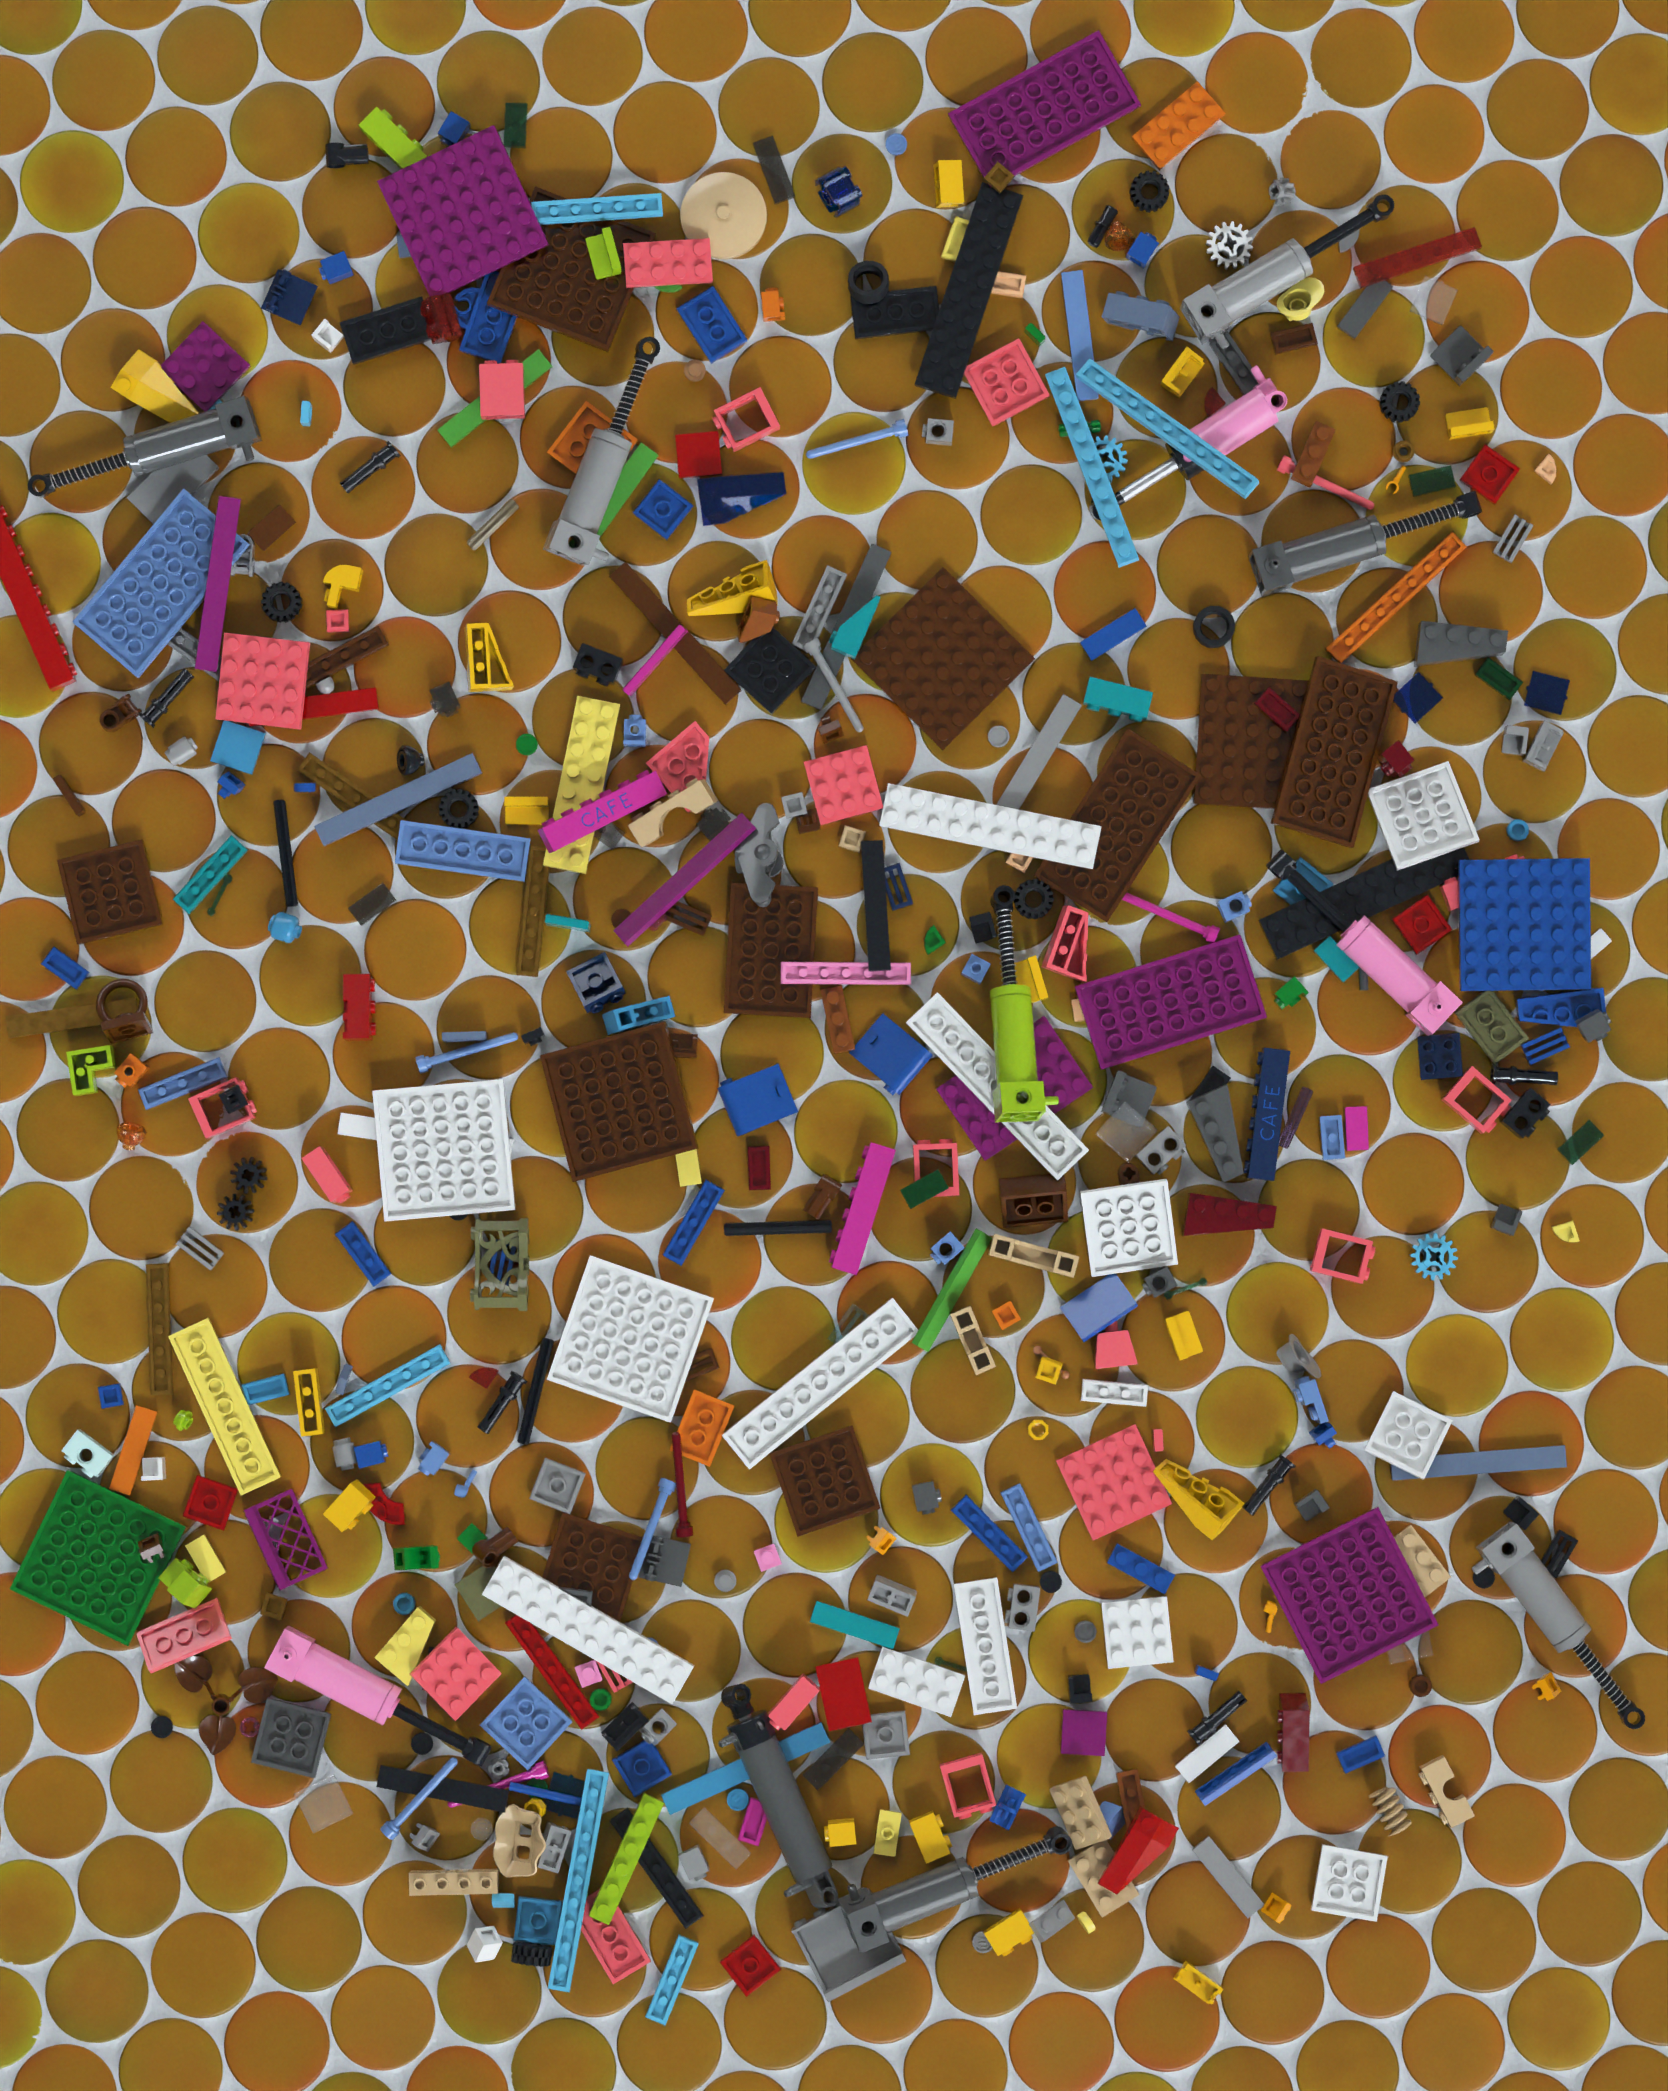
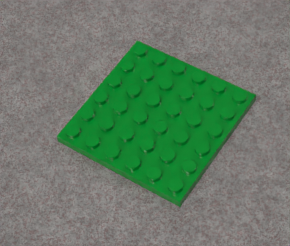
(90, 1559)

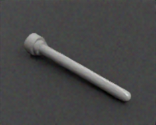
(813, 648)

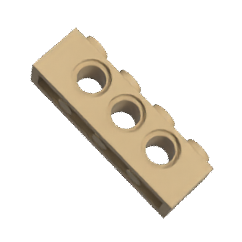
(453, 1882)

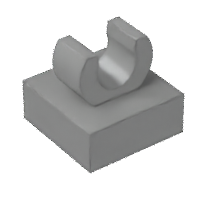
(794, 805)
(425, 1837)

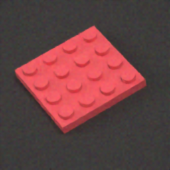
(262, 680)
(1113, 1482)

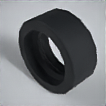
(869, 267)
(1211, 643)

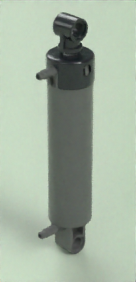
(779, 1797)

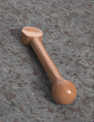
(1037, 1350)

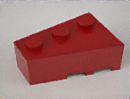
(358, 1007)

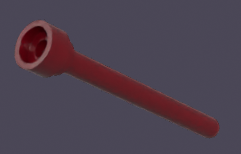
(683, 1527)

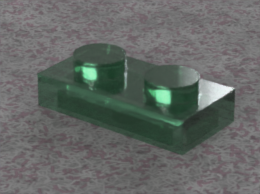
(515, 125)

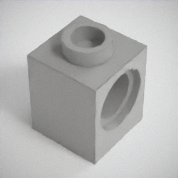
(946, 425)
(664, 1721)
(694, 1863)

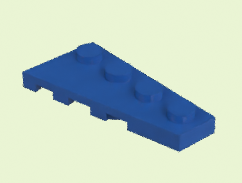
(1560, 1007)

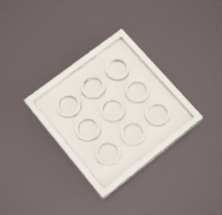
(1422, 815)
(1129, 1227)

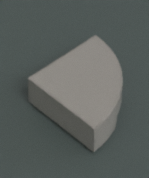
(1348, 242)

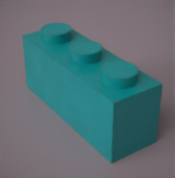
(1117, 699)

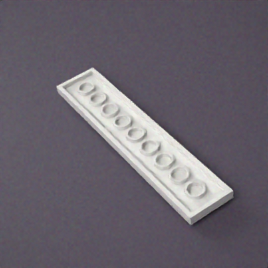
(990, 826)
(975, 1066)
(820, 1383)
(588, 1630)

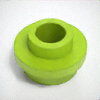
(183, 1420)

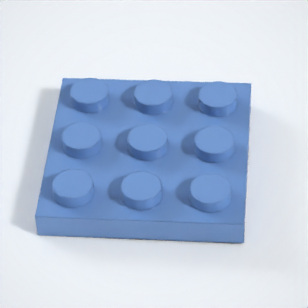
(526, 1723)

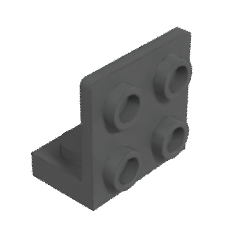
(1460, 355)
(1131, 1090)

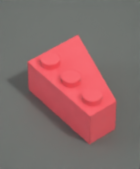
(1068, 945)

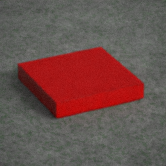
(698, 454)
(1489, 474)
(1421, 924)
(210, 1502)
(750, 1965)

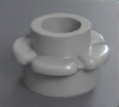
(492, 1768)

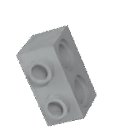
(1157, 1146)
(1029, 1607)

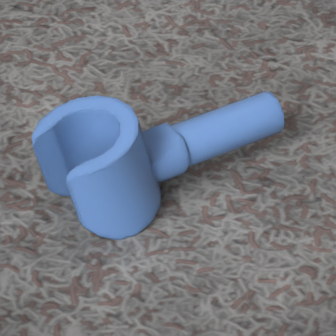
(461, 1491)

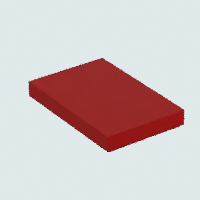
(843, 1694)

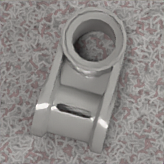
(246, 560)

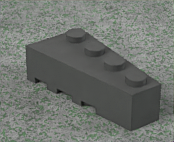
(1452, 642)

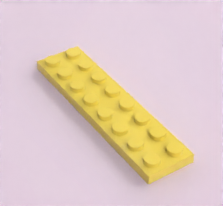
(583, 774)
(224, 1406)

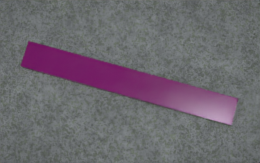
(217, 583)
(684, 879)

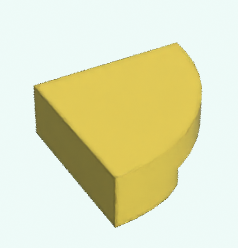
(1566, 1232)

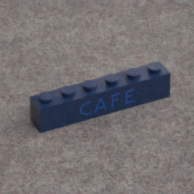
(1268, 1114)

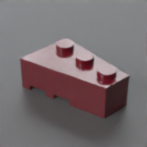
(1293, 1732)

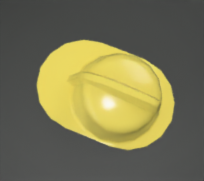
(1300, 299)

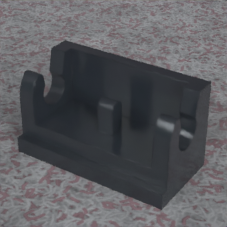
(624, 1726)

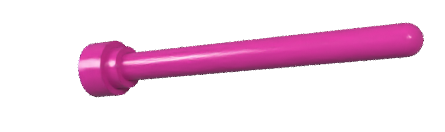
(1208, 932)
(538, 1771)

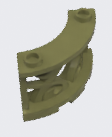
(520, 1288)

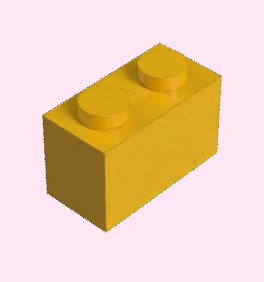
(349, 1506)
(840, 1832)
(930, 1837)
(1009, 1932)

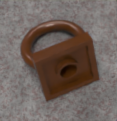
(125, 1025)

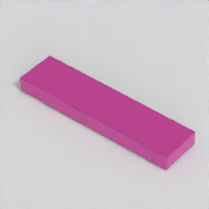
(655, 660)

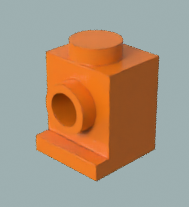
(772, 305)
(138, 1067)

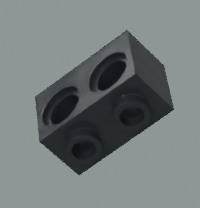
(600, 659)
(1521, 1109)

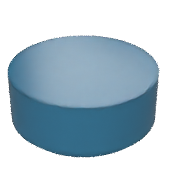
(1517, 830)
(404, 1603)

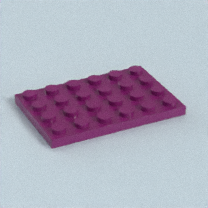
(1054, 1067)

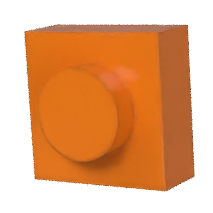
(1006, 1315)

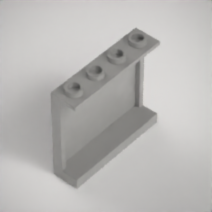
(835, 1955)

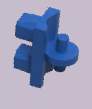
(1007, 1807)

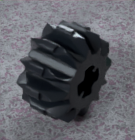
(246, 1182)
(229, 1215)

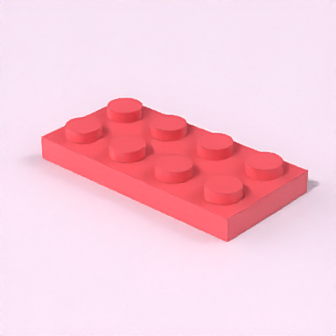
(667, 263)
(183, 1635)
(614, 1944)

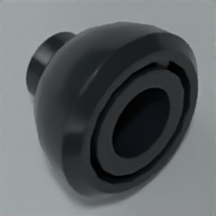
(409, 760)

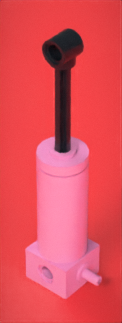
(1425, 1001)
(362, 1691)

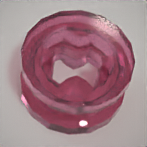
(243, 1728)

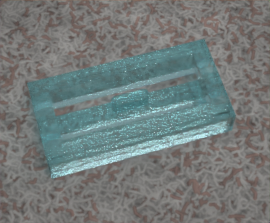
(849, 1326)

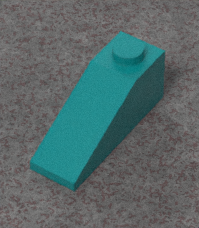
(852, 632)

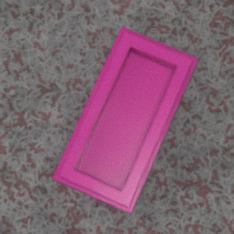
(1356, 1128)
(753, 1823)

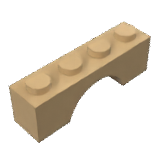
(650, 826)
(1033, 1255)

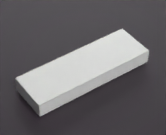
(1114, 1392)
(1207, 1753)

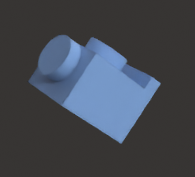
(637, 739)
(433, 1459)

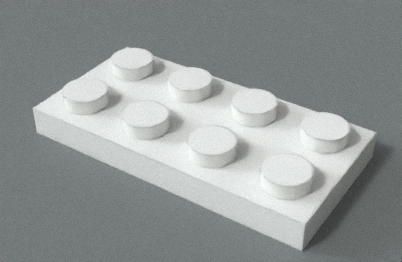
(916, 1681)

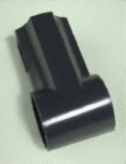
(340, 155)

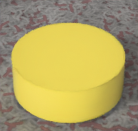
(1086, 1922)

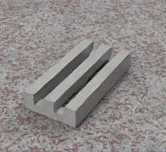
(1522, 522)
(214, 1259)

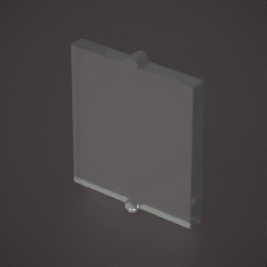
(1433, 300)

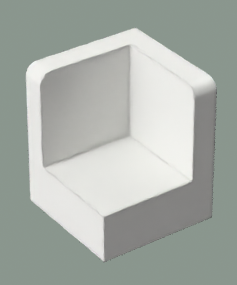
(327, 336)
(153, 1468)
(484, 1943)

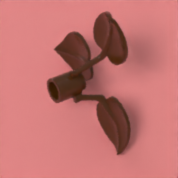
(217, 1730)

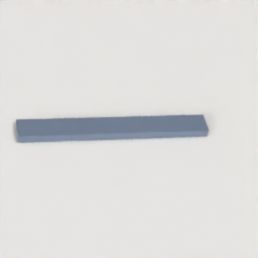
(398, 799)
(1491, 1462)

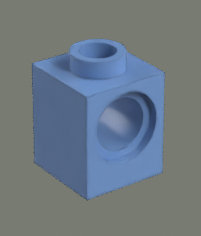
(1226, 913)
(975, 969)
(953, 1242)

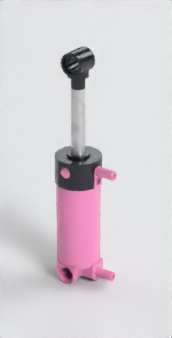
(1223, 431)

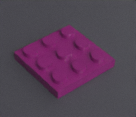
(204, 366)

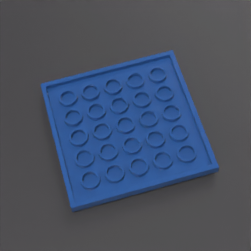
(1524, 924)

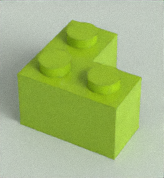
(83, 1065)
(185, 1583)

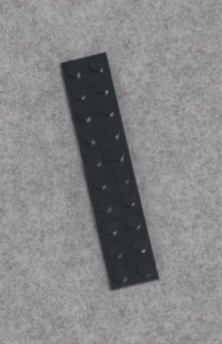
(968, 291)
(1355, 897)

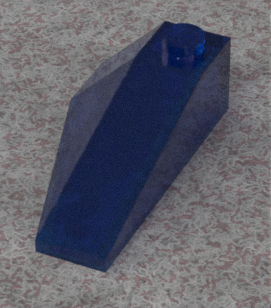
(732, 496)

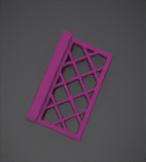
(267, 1547)

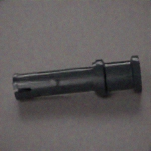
(378, 461)
(160, 705)
(1513, 1075)
(507, 1393)
(1274, 1477)
(1209, 1724)

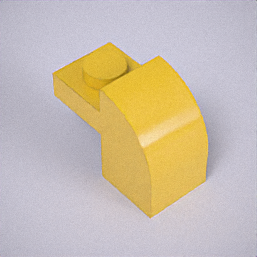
(341, 578)

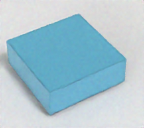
(306, 413)
(503, 1900)

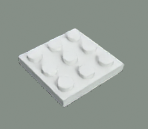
(1408, 1435)
(1137, 1632)
(1349, 1882)

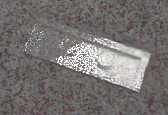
(720, 1838)

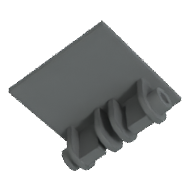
(665, 1561)

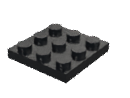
(770, 669)

